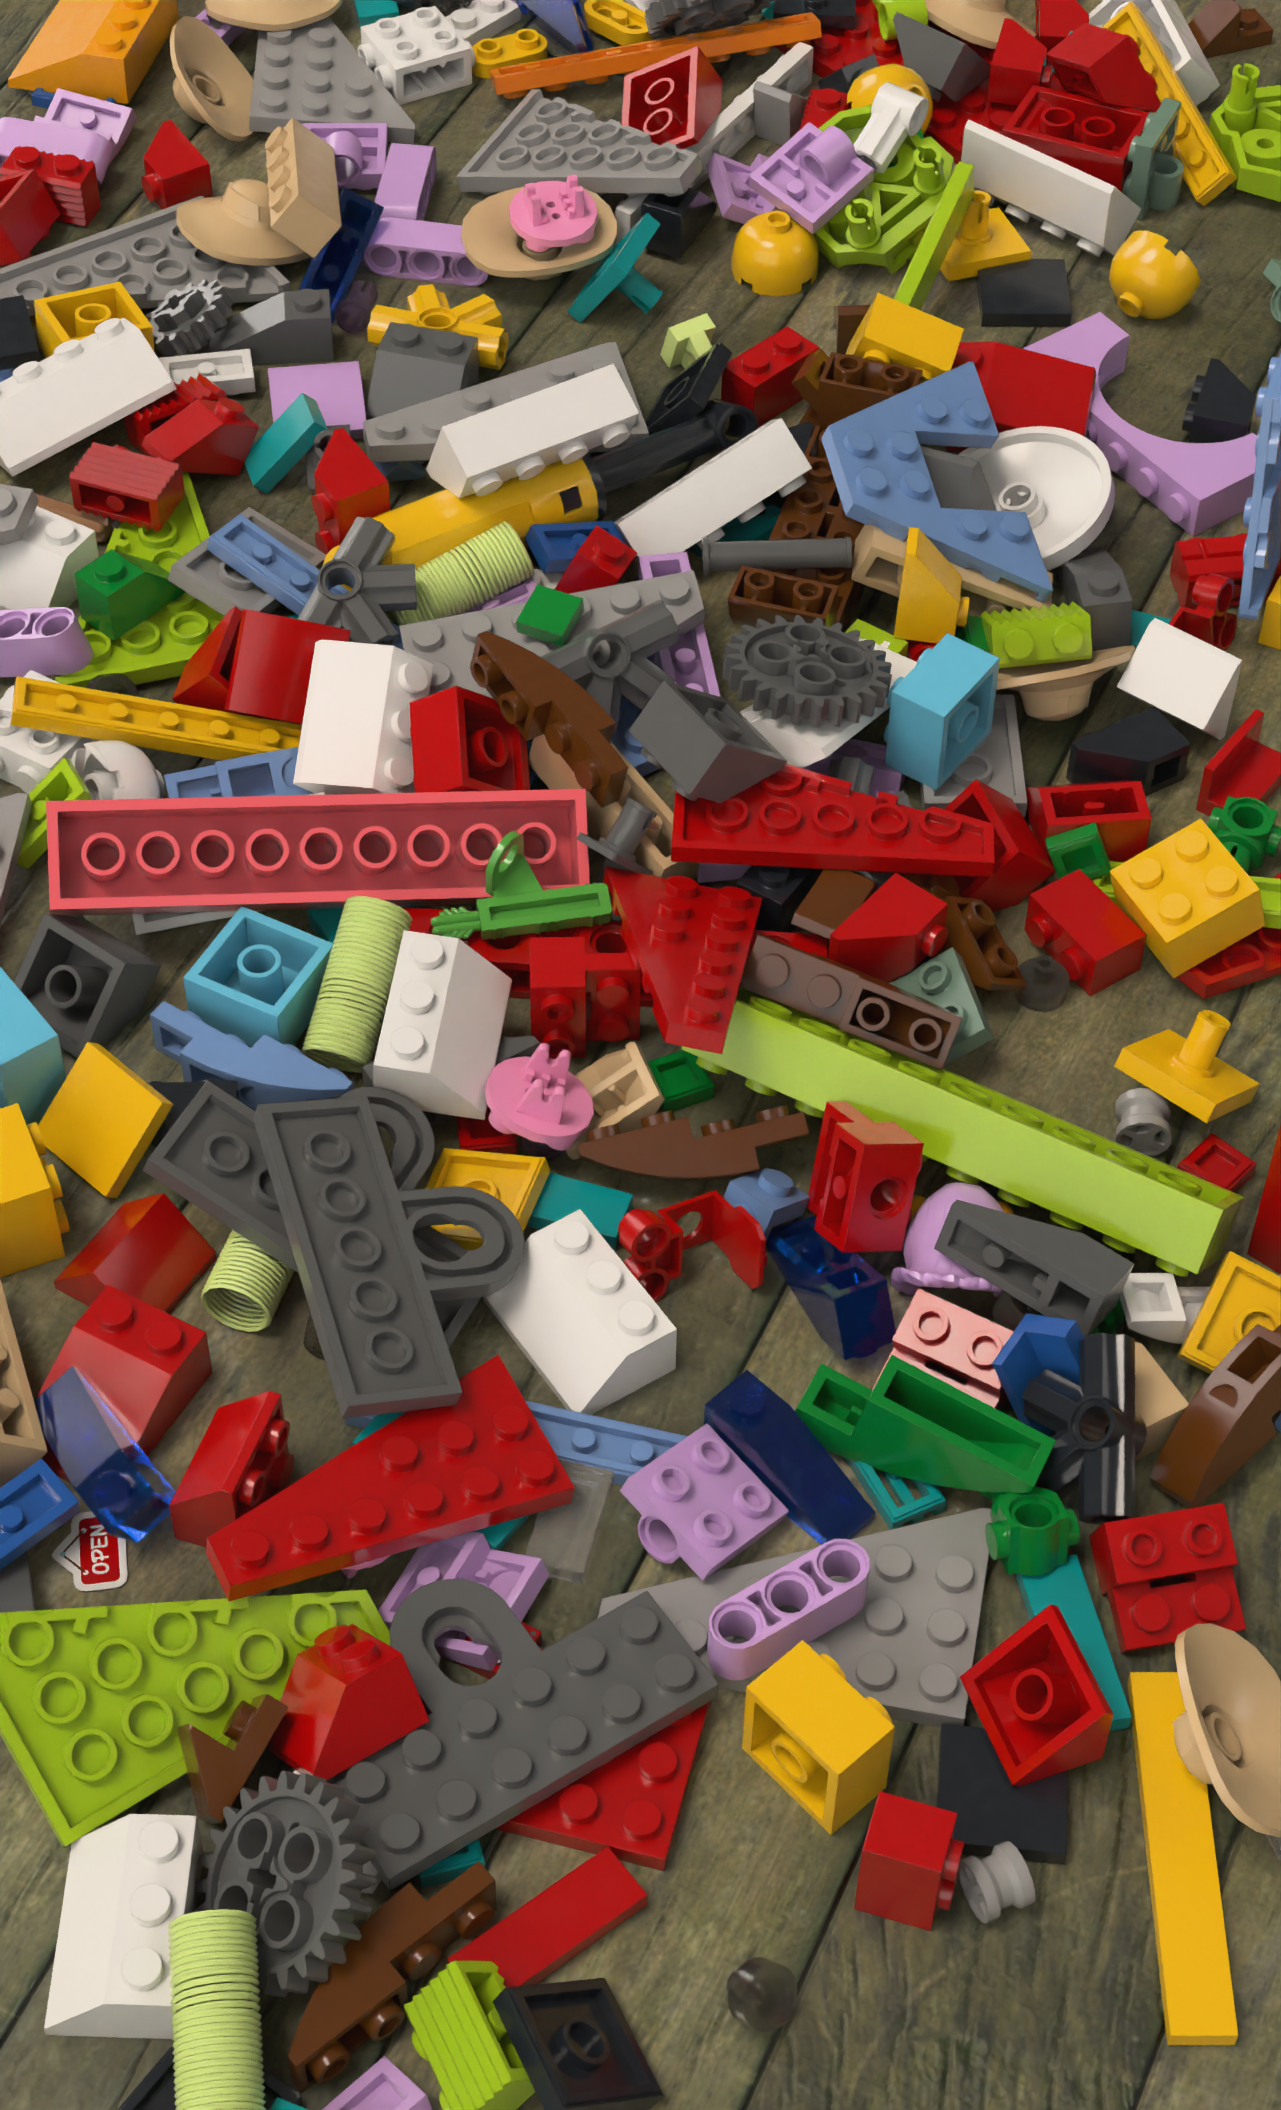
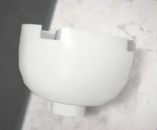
(117, 771)

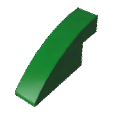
(923, 1430)

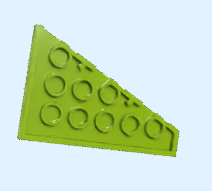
(172, 635)
(103, 1688)

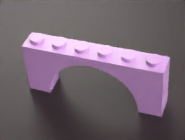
(1186, 481)

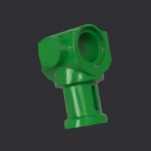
(1246, 830)
(1030, 1531)

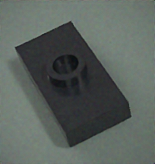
(831, 13)

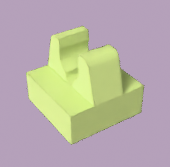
(688, 341)

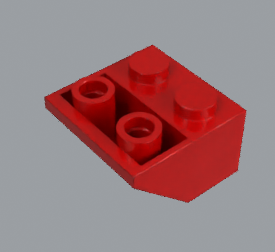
(1104, 68)
(1114, 805)
(233, 1468)

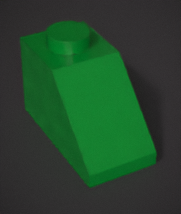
(122, 592)

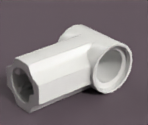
(893, 117)

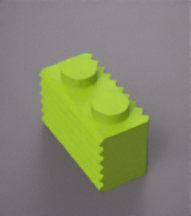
(1038, 635)
(466, 2039)

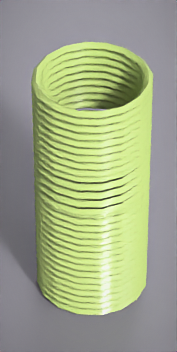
(444, 582)
(358, 970)
(245, 1285)
(219, 2035)

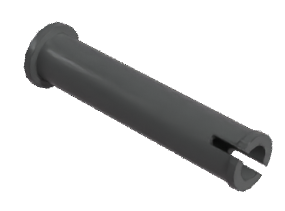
(776, 554)

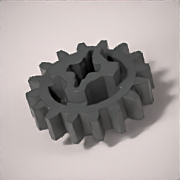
(189, 318)

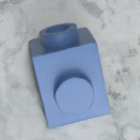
(767, 1197)

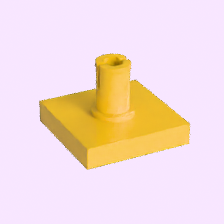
(983, 241)
(1188, 1070)

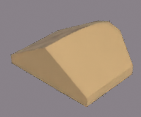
(620, 1091)

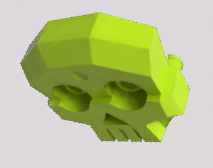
(1250, 133)
(894, 210)

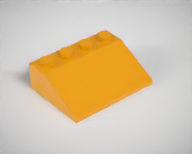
(96, 47)

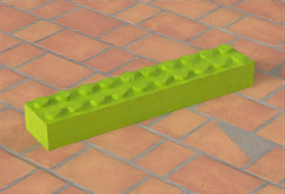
(983, 1135)

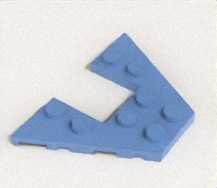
(889, 486)
(1263, 509)

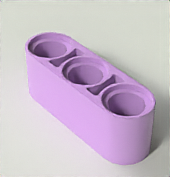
(55, 140)
(407, 181)
(421, 252)
(42, 641)
(799, 1584)

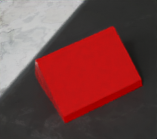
(143, 1252)
(1040, 1701)

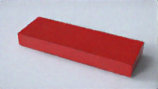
(559, 1921)

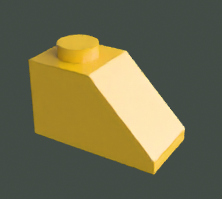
(928, 593)

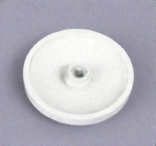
(1055, 480)

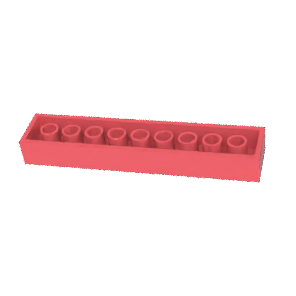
(303, 849)

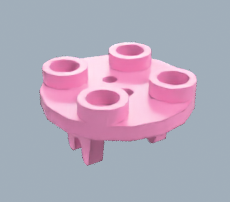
(553, 214)
(539, 1099)

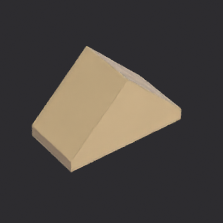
(1155, 1400)

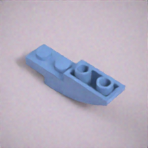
(239, 777)
(263, 1073)

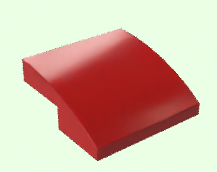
(275, 664)

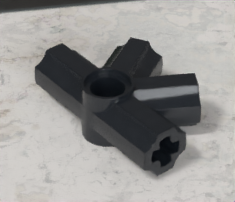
(1079, 1415)

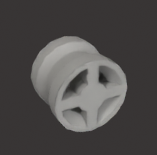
(1143, 1121)
(996, 1882)

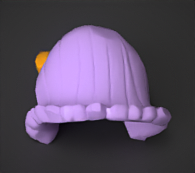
(924, 1263)

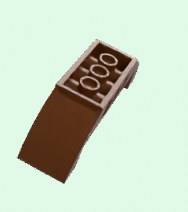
(816, 507)

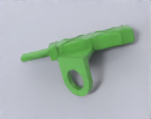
(521, 904)

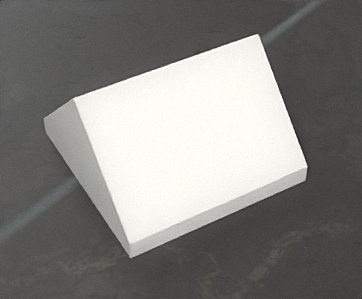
(1183, 678)

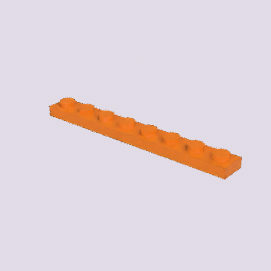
(597, 65)

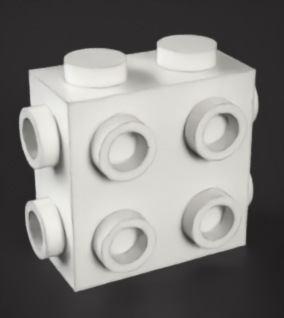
(417, 54)
(31, 753)

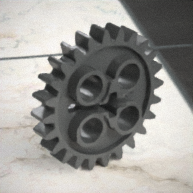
(684, 17)
(807, 671)
(295, 1868)

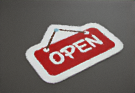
(93, 1555)

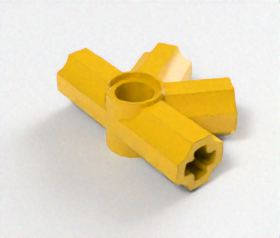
(431, 310)

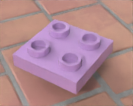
(358, 151)
(812, 176)
(701, 1504)

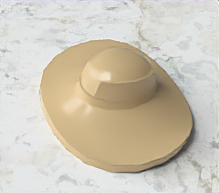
(271, 14)
(972, 19)
(210, 79)
(237, 227)
(501, 252)
(1060, 688)
(1231, 1722)

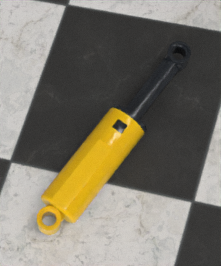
(560, 491)

